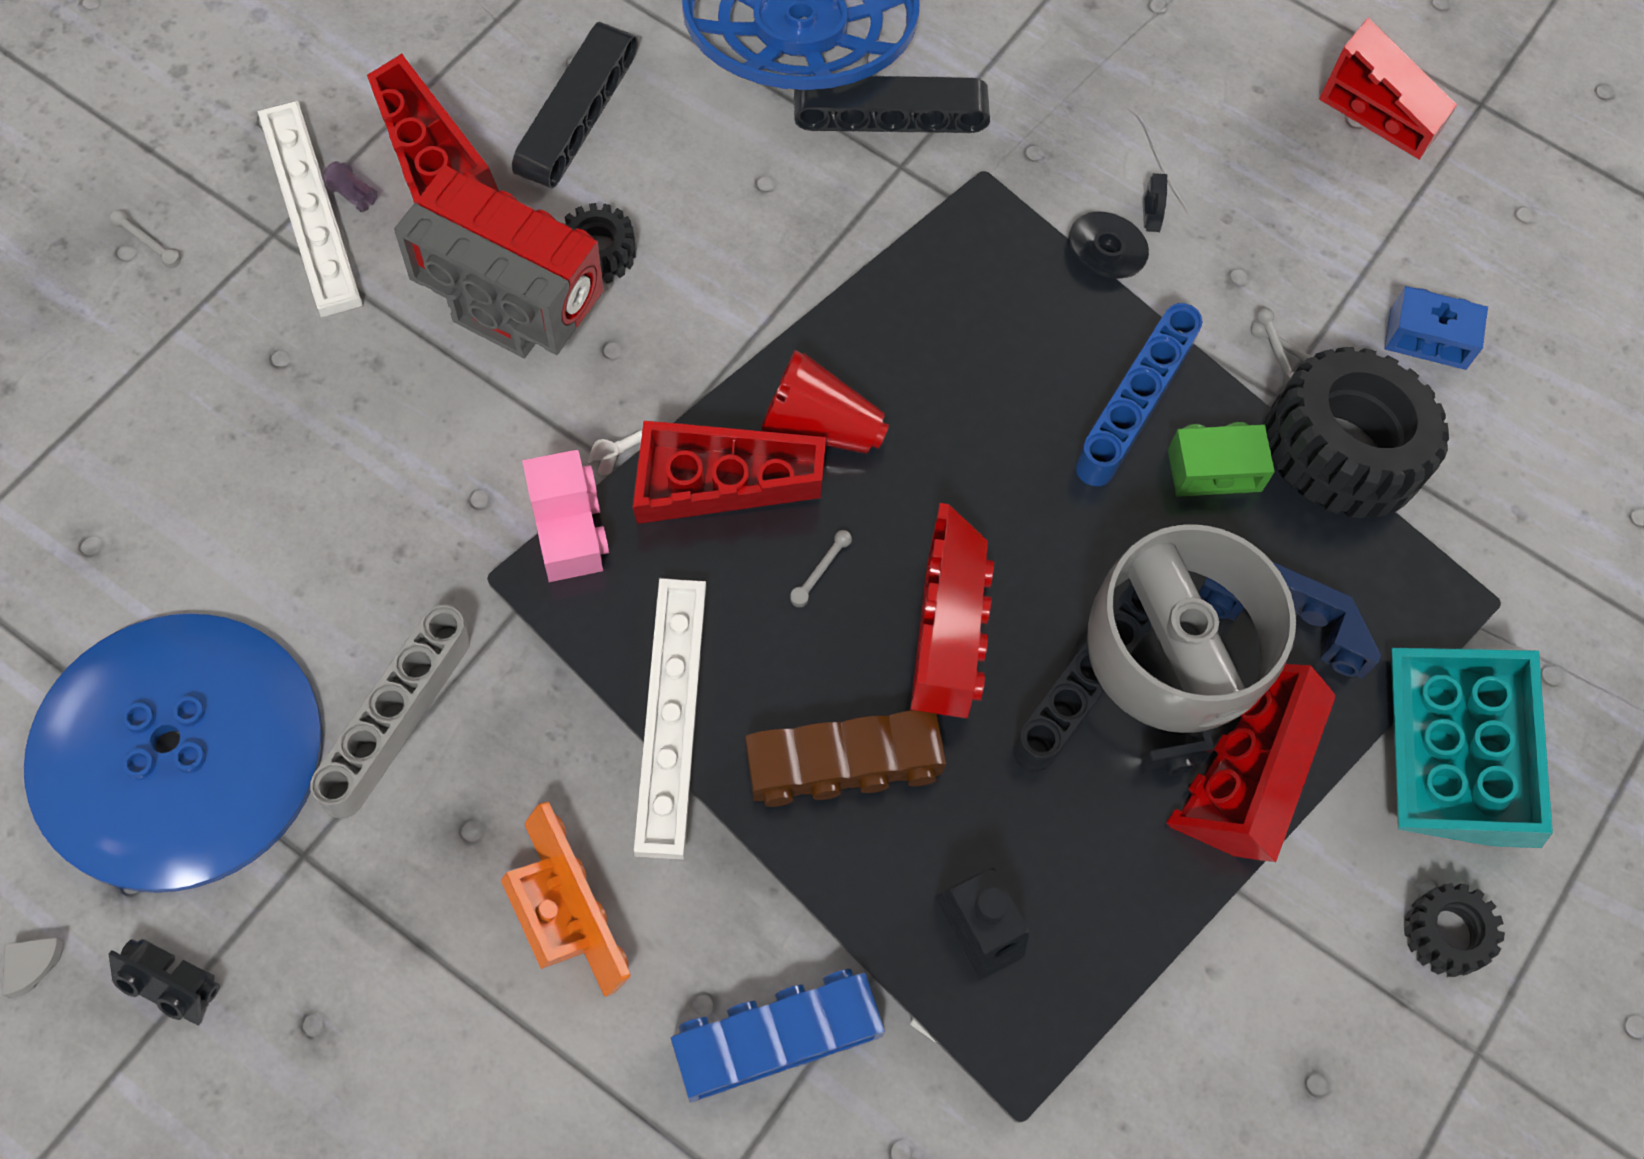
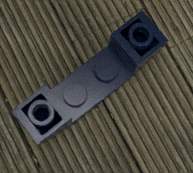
(1349, 644)

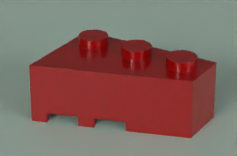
(1387, 92)

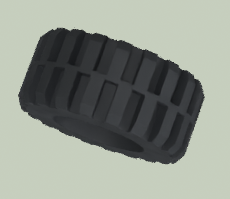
(1379, 400)

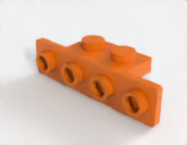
(559, 908)

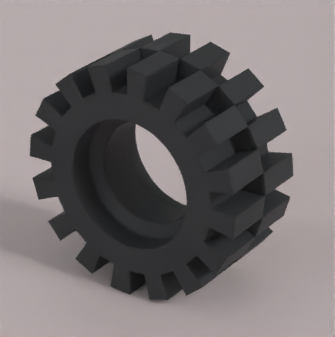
(614, 225)

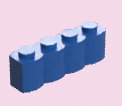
(776, 1036)

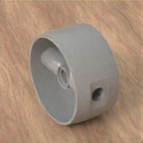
(1201, 663)

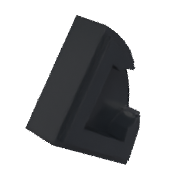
(1155, 202)

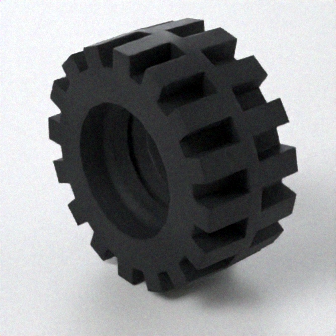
(1475, 914)

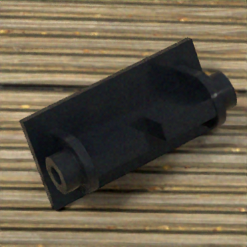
(143, 972)

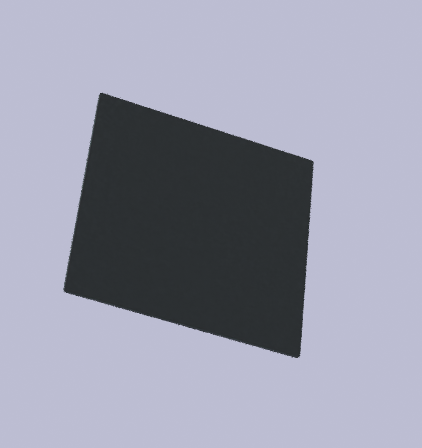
(990, 377)

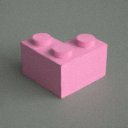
(563, 507)

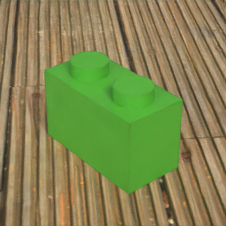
(1220, 459)

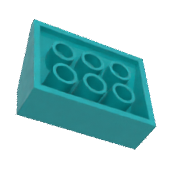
(1471, 746)

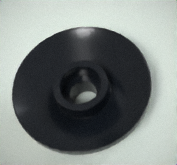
(1108, 245)

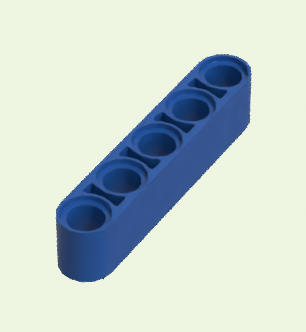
(1132, 409)

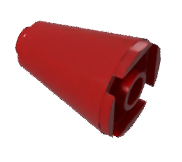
(822, 405)

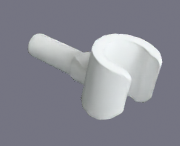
(608, 451)

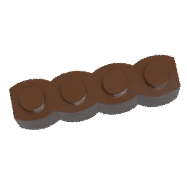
(844, 755)

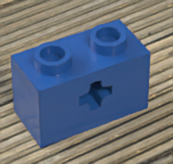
(1436, 327)

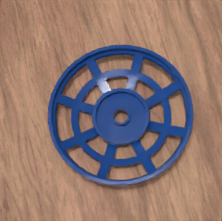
(783, 31)

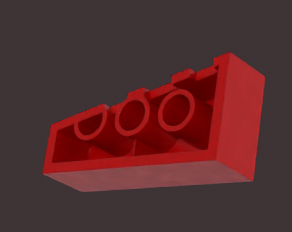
(719, 469)

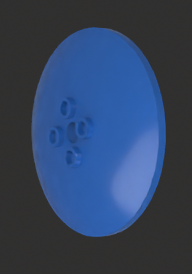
(185, 813)

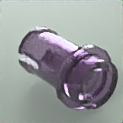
(340, 179)

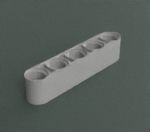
(391, 732)

